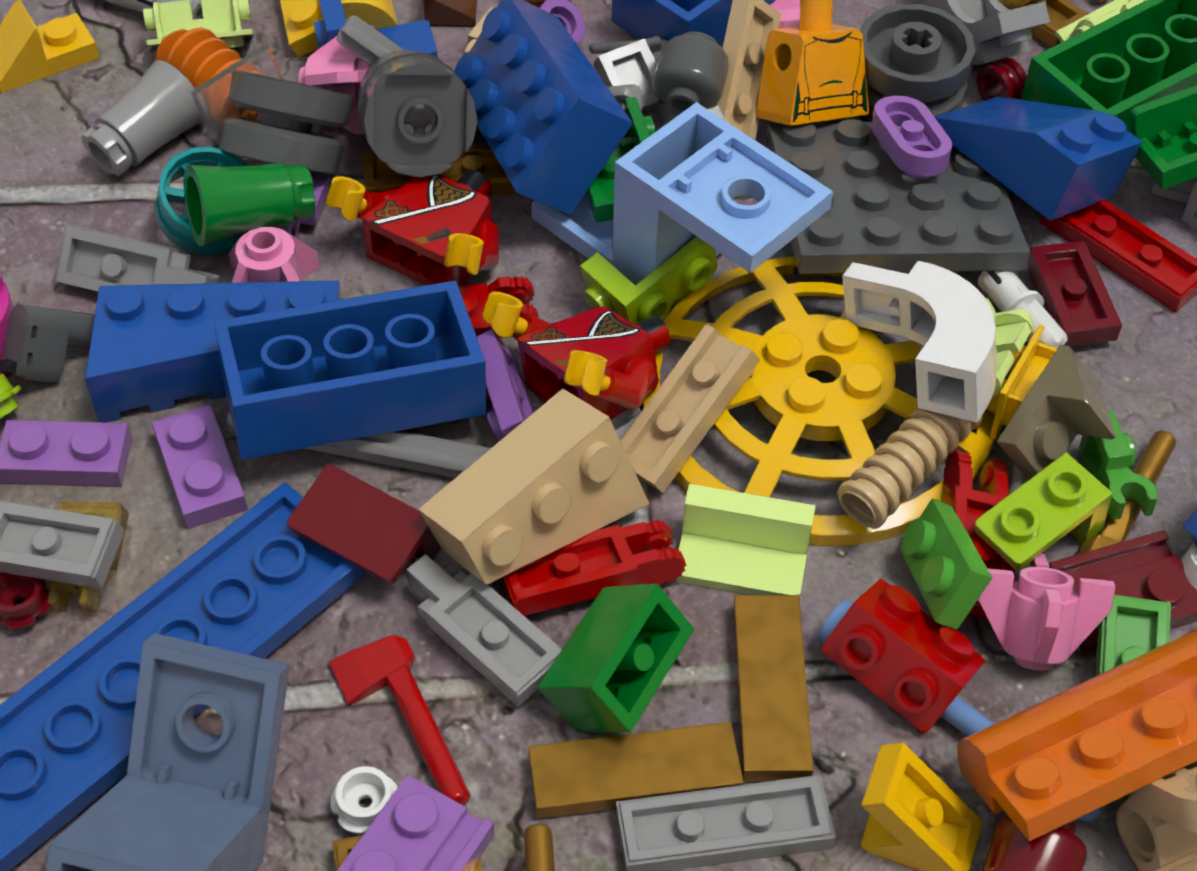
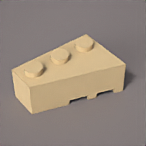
(536, 490)

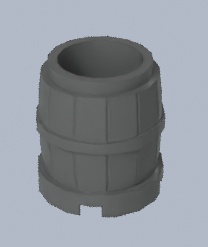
(392, 90)

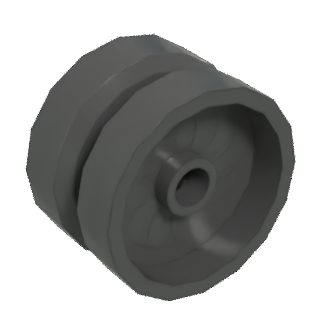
(918, 56)
(285, 122)

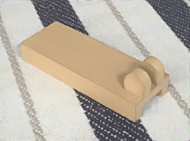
(745, 46)
(686, 406)

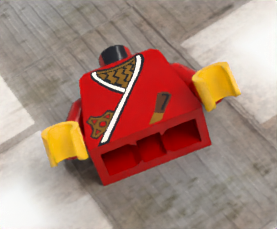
(425, 227)
(588, 354)

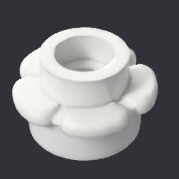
(352, 788)

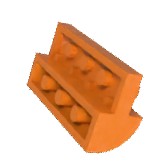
(1089, 741)

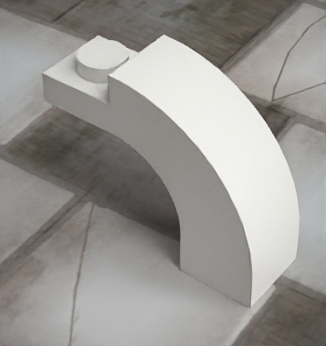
(945, 317)

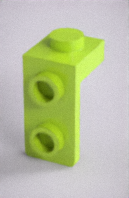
(655, 294)
(1044, 510)

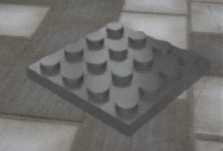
(892, 219)

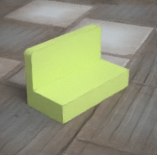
(744, 542)

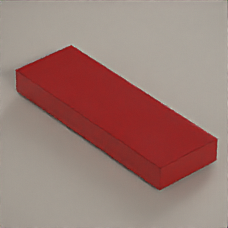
(1132, 252)

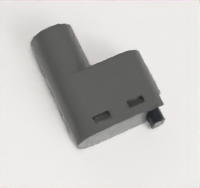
(39, 340)

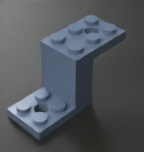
(188, 793)

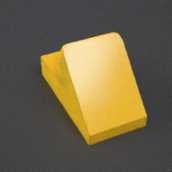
(41, 51)
(916, 815)

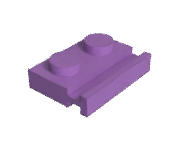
(420, 833)

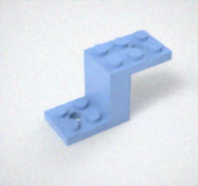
(685, 188)

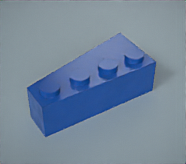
(162, 340)

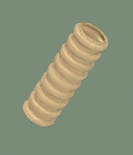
(901, 465)

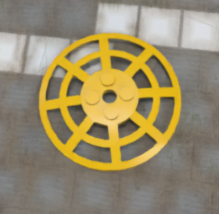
(803, 404)

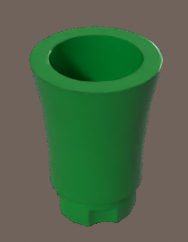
(243, 198)

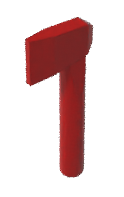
(390, 663)

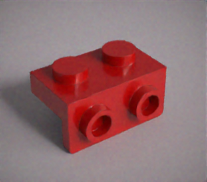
(903, 654)

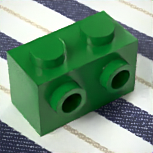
(616, 658)

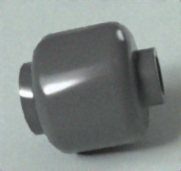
(690, 71)

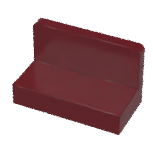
(362, 525)

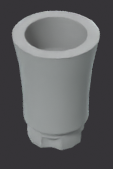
(143, 119)

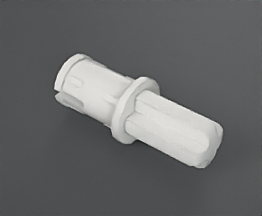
(1014, 294)

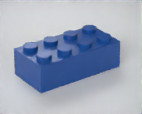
(541, 104)
(350, 368)

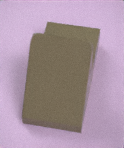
(1052, 414)

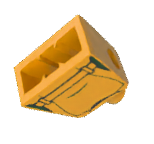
(813, 70)

